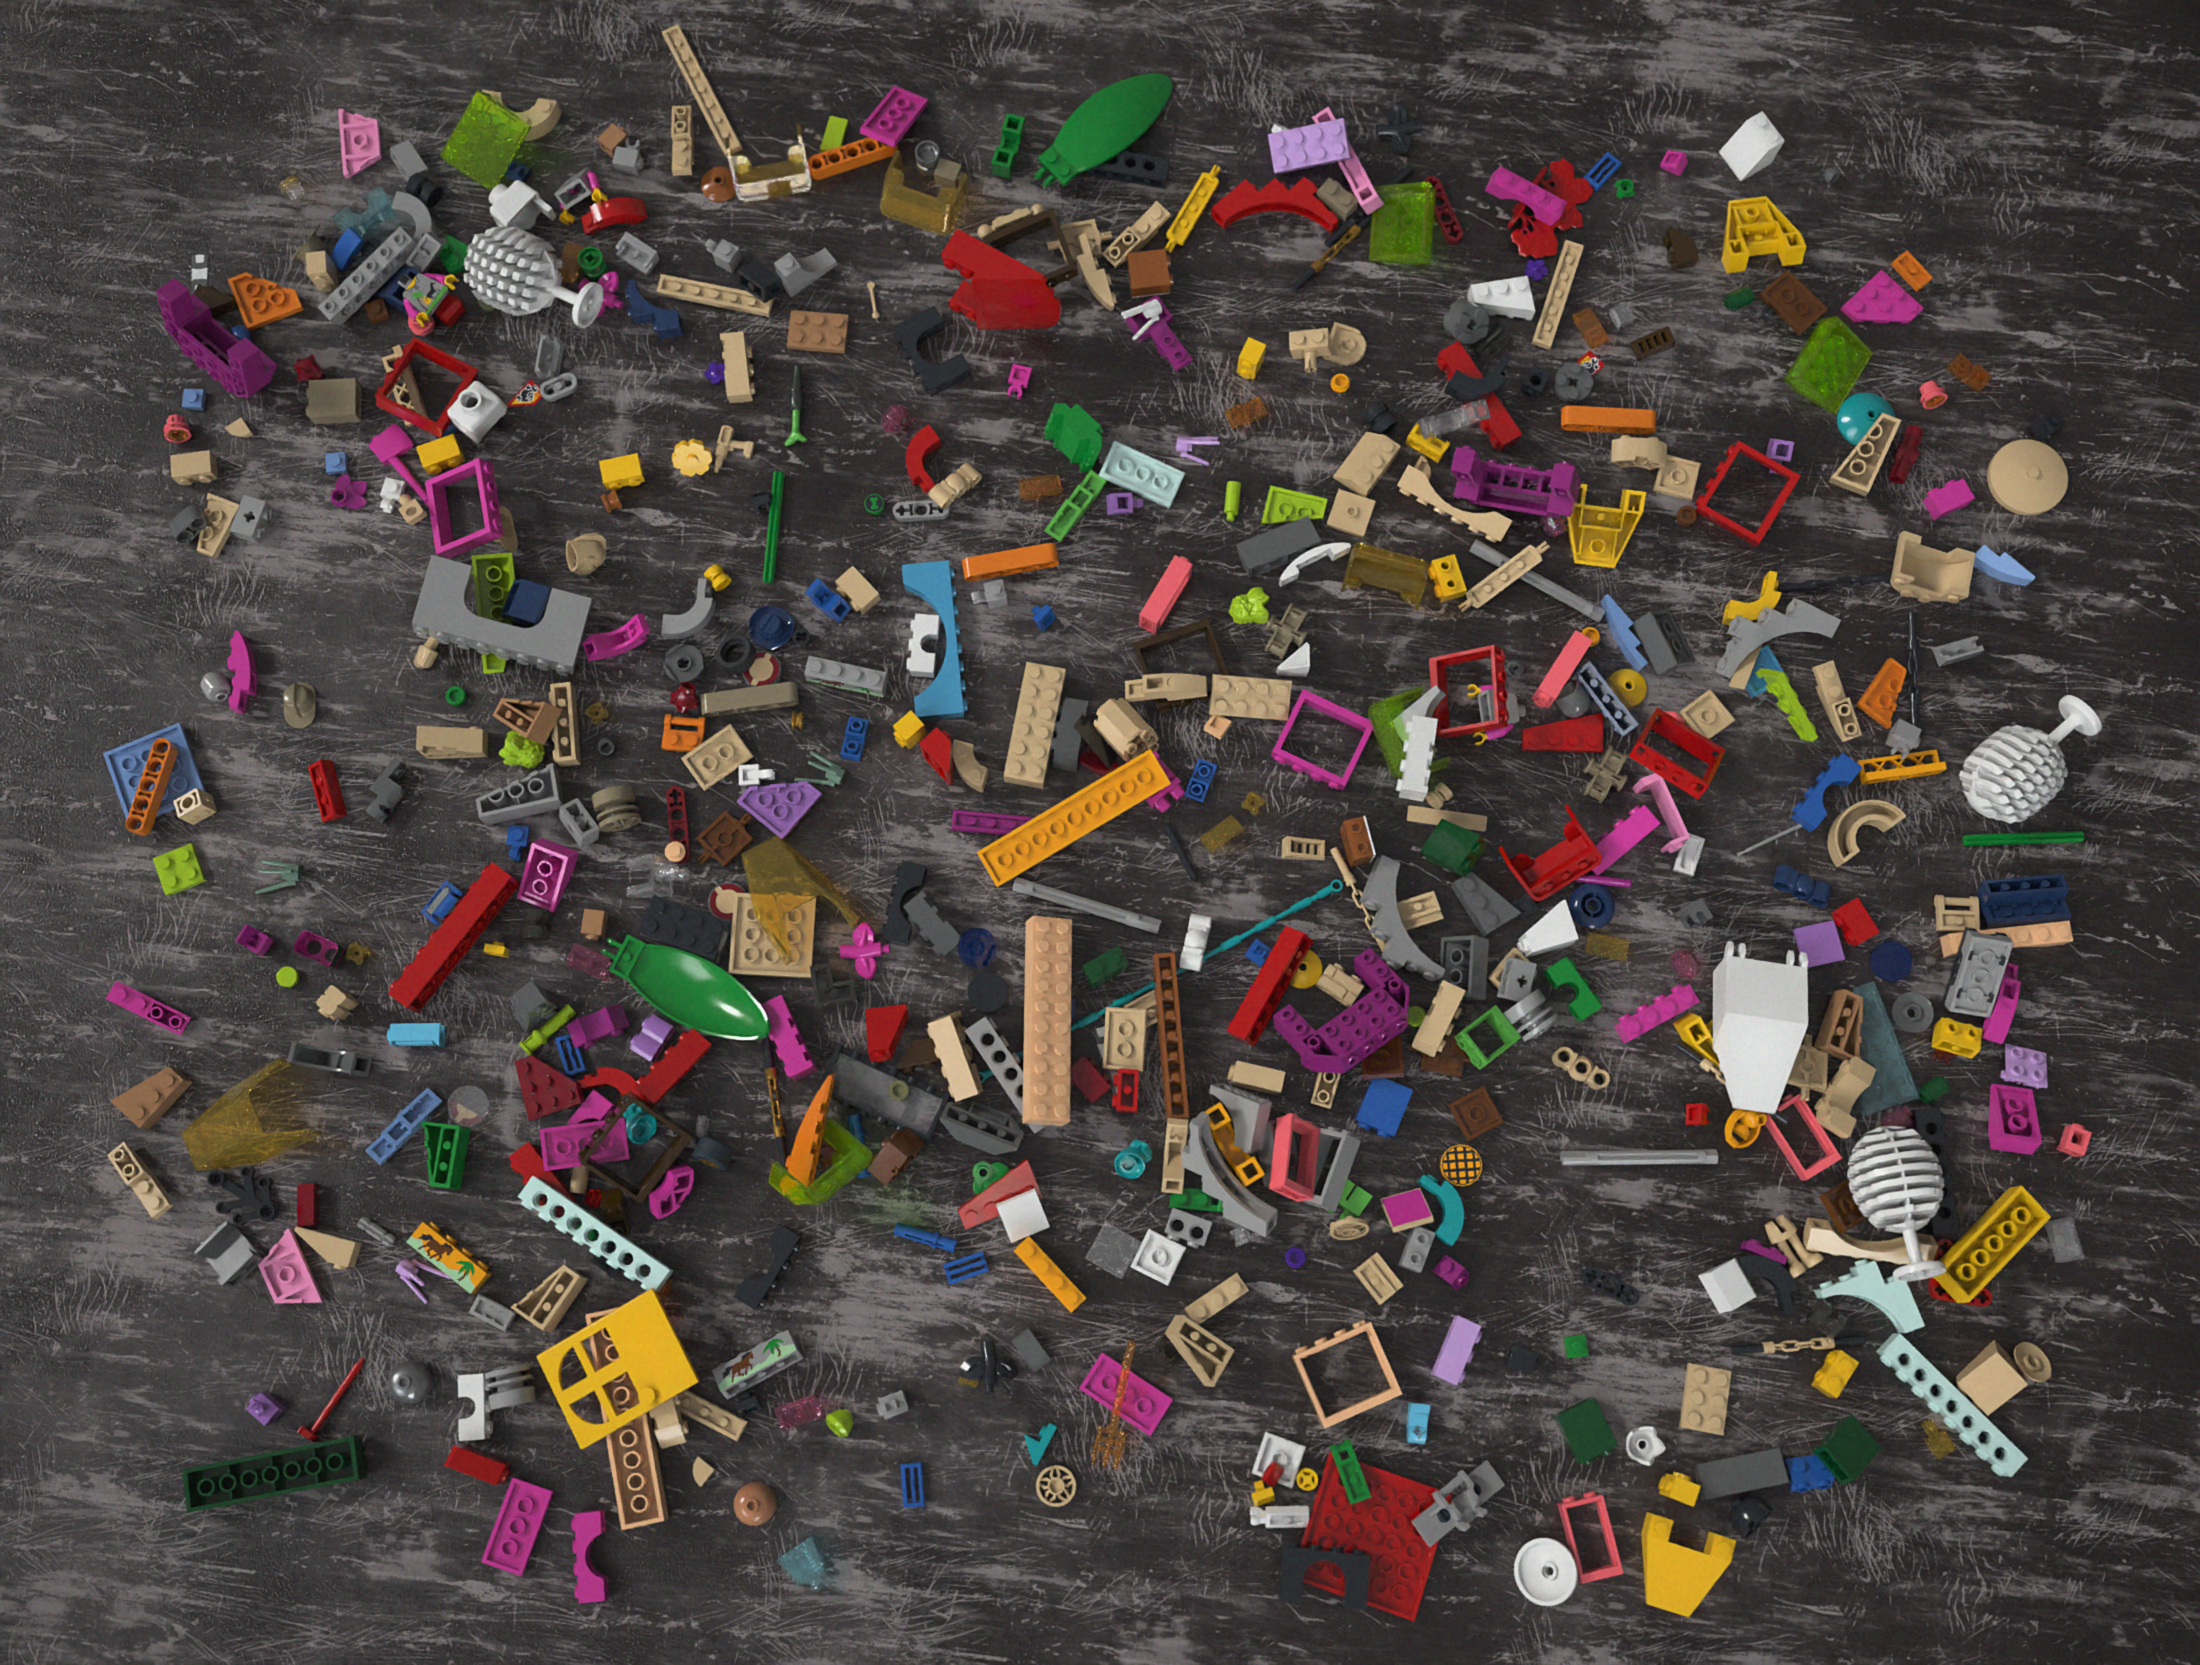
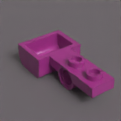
(1162, 335)

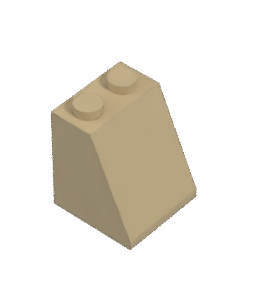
(1991, 1378)

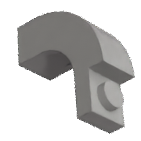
(411, 208)
(695, 619)

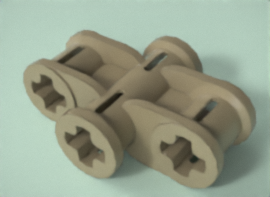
(1286, 631)
(1605, 774)

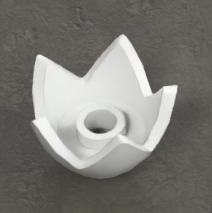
(1652, 1448)

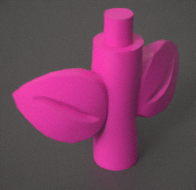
(609, 283)
(864, 950)

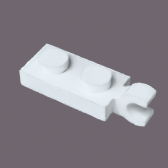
(1280, 1516)

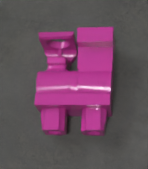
(1158, 799)

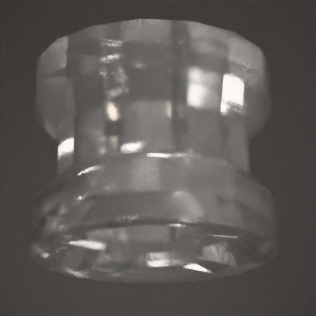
(1241, 1236)

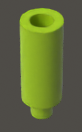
(1232, 499)

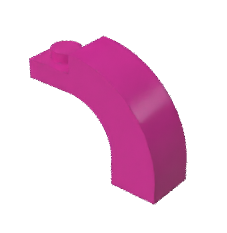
(618, 641)

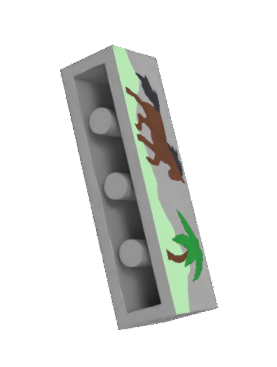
(846, 676)
(757, 1364)

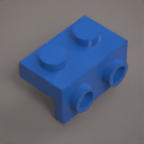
(1808, 1474)

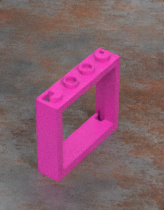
(440, 514)
(1335, 711)

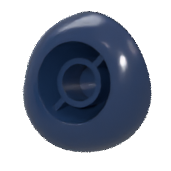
(770, 627)
(1592, 905)

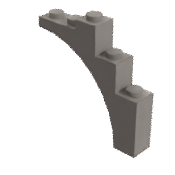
(1770, 624)
(1387, 925)
(1218, 1181)

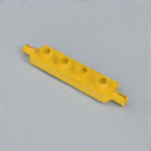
(1192, 208)

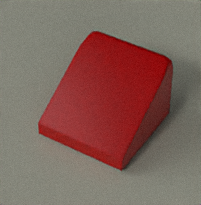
(1272, 1473)

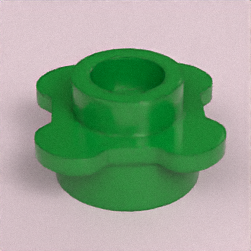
(1625, 183)

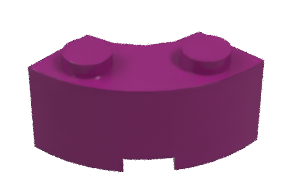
(598, 1026)

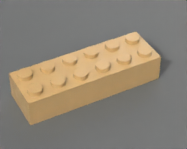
(1034, 725)

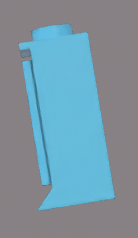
(416, 1034)

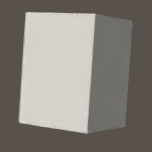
(1727, 1286)

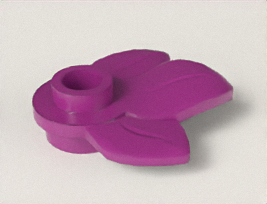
(351, 491)

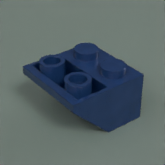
(393, 292)
(525, 603)

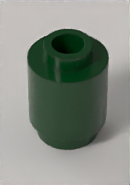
(1738, 298)
(1934, 1090)

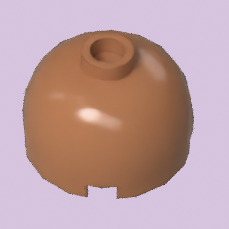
(755, 1503)

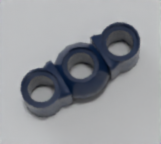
(1802, 886)

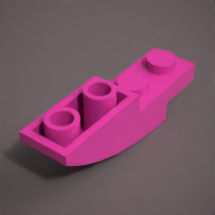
(243, 665)
(148, 1008)
(1998, 1024)

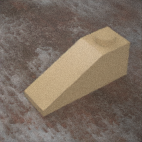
(333, 1249)

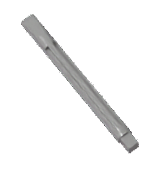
(1540, 582)
(1127, 917)
(1705, 1156)

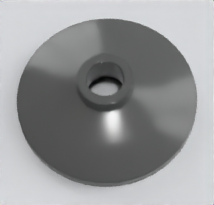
(1921, 1008)

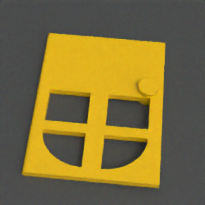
(646, 1351)

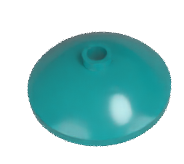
(1854, 418)

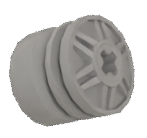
(1531, 1015)
(510, 1386)

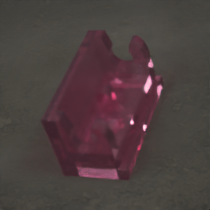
(589, 962)
(799, 1412)

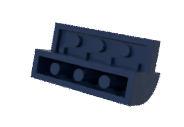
(2024, 900)

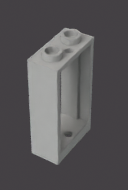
(1340, 1167)

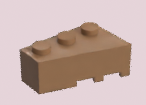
(528, 718)
(1841, 1026)
(152, 1097)

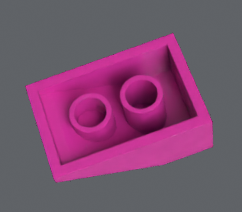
(546, 873)
(2013, 1120)

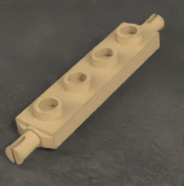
(1503, 576)

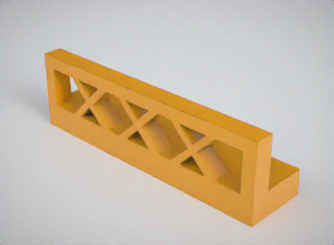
(1901, 772)

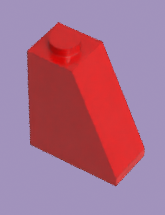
(885, 1030)
(477, 1464)

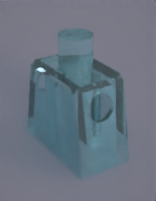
(805, 1564)

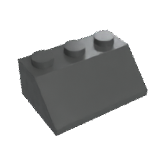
(1663, 641)
(1465, 964)
(1265, 1156)

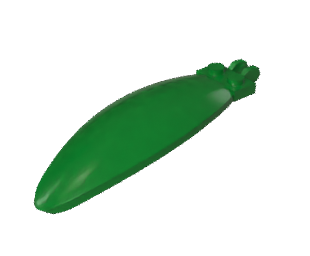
(1105, 126)
(689, 989)

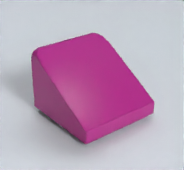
(1674, 162)

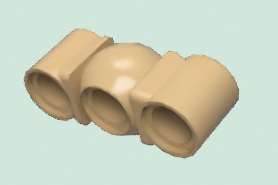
(955, 485)
(1590, 1069)

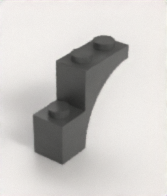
(329, 1059)

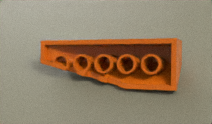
(807, 1146)

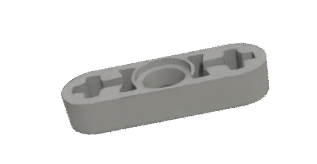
(915, 517)

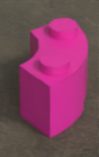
(671, 1191)

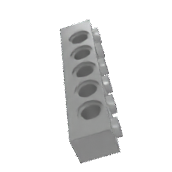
(368, 277)
(975, 1034)

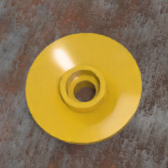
(1637, 692)
(1311, 975)

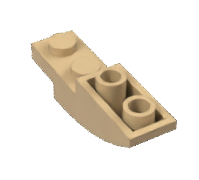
(682, 140)
(1138, 235)
(1096, 280)
(1166, 685)
(1835, 702)
(1325, 1089)
(141, 1179)

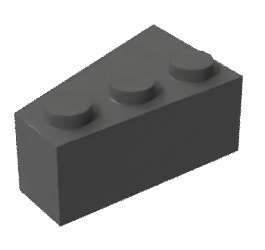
(1483, 904)

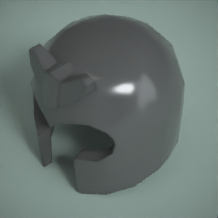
(1574, 700)

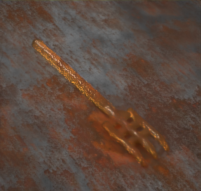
(1112, 1428)

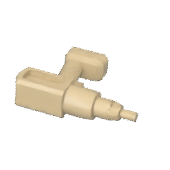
(726, 443)

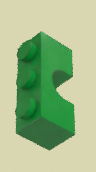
(1007, 152)
(1585, 1001)

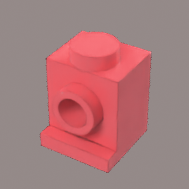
(2081, 1140)

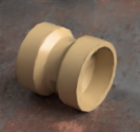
(1439, 796)

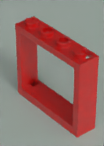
(437, 356)
(1722, 468)
(1500, 696)
(1686, 739)

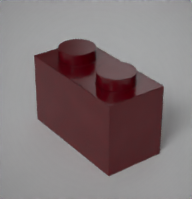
(1088, 1080)

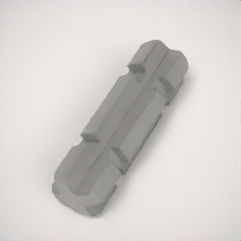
(376, 1231)

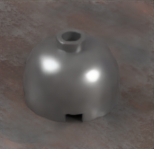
(410, 1381)

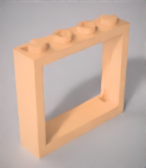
(1363, 1405)

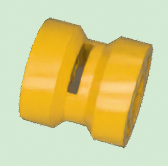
(717, 577)

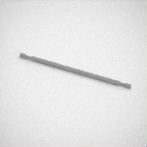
(1770, 839)

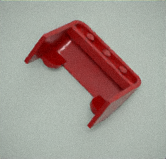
(1557, 865)

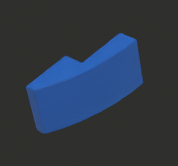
(346, 248)
(854, 738)
(1200, 780)

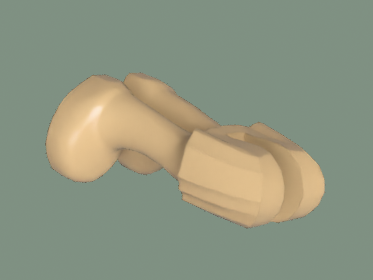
(426, 654)
(1789, 1232)

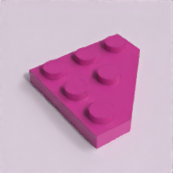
(1882, 302)

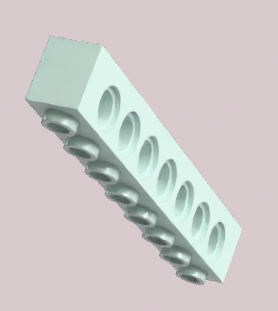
(536, 1188)
(2011, 1457)

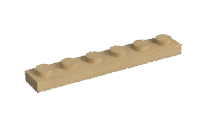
(1557, 294)
(712, 295)

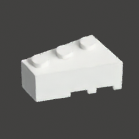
(1504, 297)

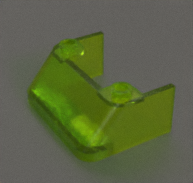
(1381, 719)
(847, 1161)

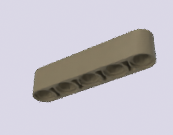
(749, 699)

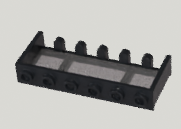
(867, 1088)

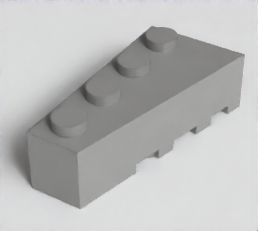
(522, 798)

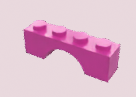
(1508, 185)
(591, 1584)

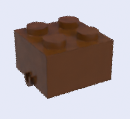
(895, 1155)

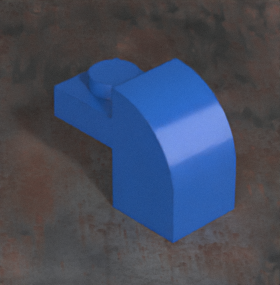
(827, 601)

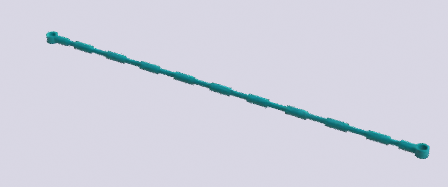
(1223, 946)

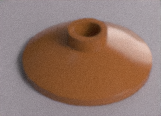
(718, 191)

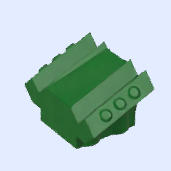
(1074, 434)

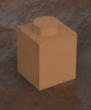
(611, 138)
(594, 924)

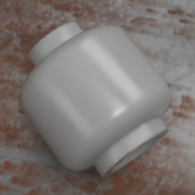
(215, 686)

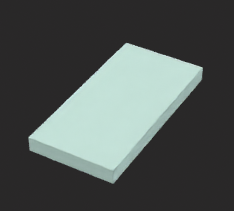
(1141, 474)

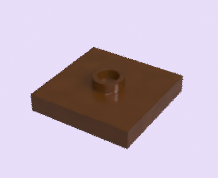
(1475, 1113)
(1841, 1207)

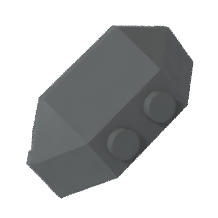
(982, 1127)

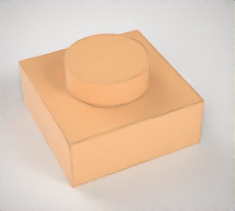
(1217, 726)

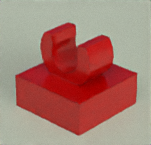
(1697, 1114)

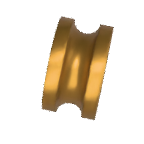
(797, 720)

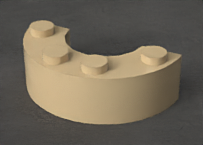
(540, 117)
(1844, 828)
(1842, 1091)

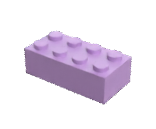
(1309, 146)

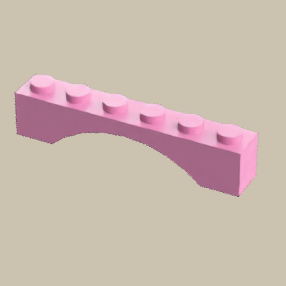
(1355, 173)

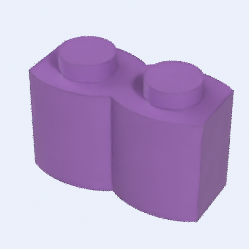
(652, 1038)

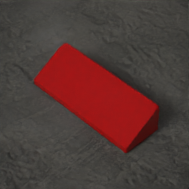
(327, 790)

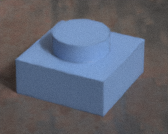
(193, 399)
(336, 463)

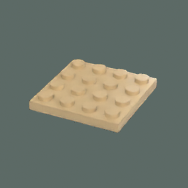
(753, 952)

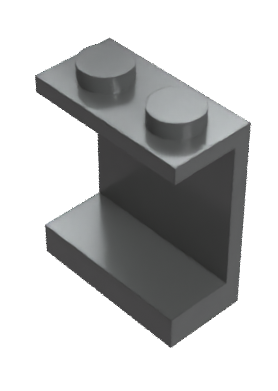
(229, 1254)

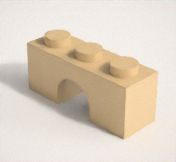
(1216, 1299)

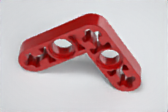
(1945, 1296)

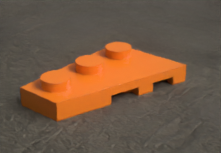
(1882, 693)

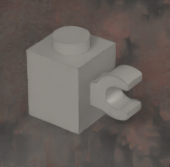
(628, 159)
(725, 254)
(993, 593)
(1903, 738)
(893, 1404)

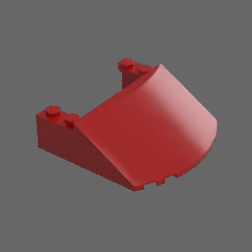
(1002, 289)

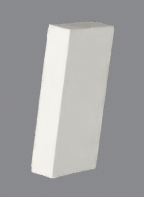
(1689, 855)

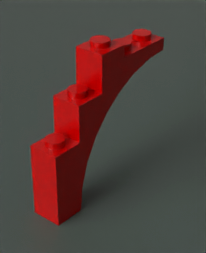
(1275, 196)

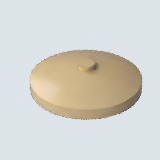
(2027, 477)

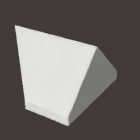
(1297, 664)

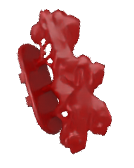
(1542, 238)

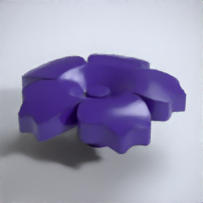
(1536, 269)
(715, 373)

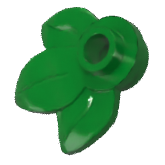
(994, 1173)

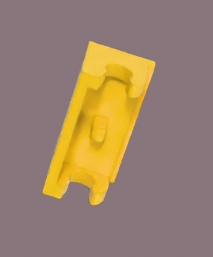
(1430, 447)

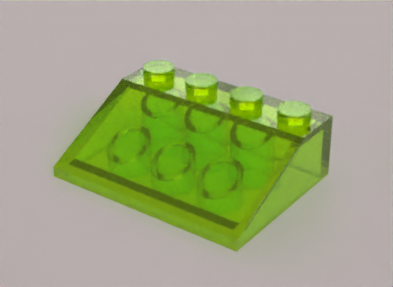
(485, 140)
(1403, 224)
(1828, 364)

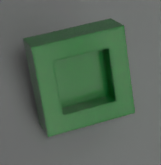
(1575, 1346)

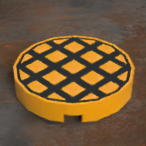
(1461, 1165)

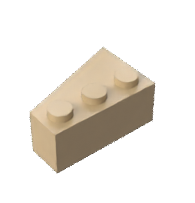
(738, 367)
(451, 742)
(1438, 1019)
(552, 1298)
(1199, 1348)

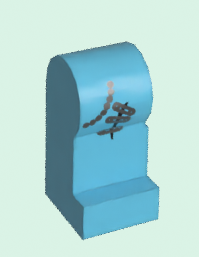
(1417, 1422)

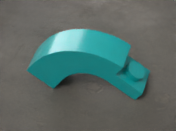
(1452, 1208)

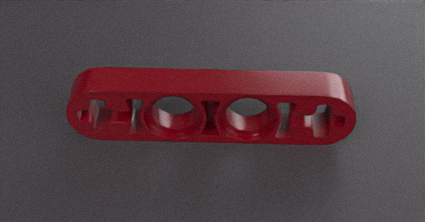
(1445, 209)
(682, 824)

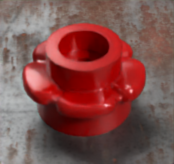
(593, 1198)

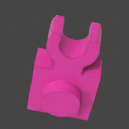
(1018, 378)

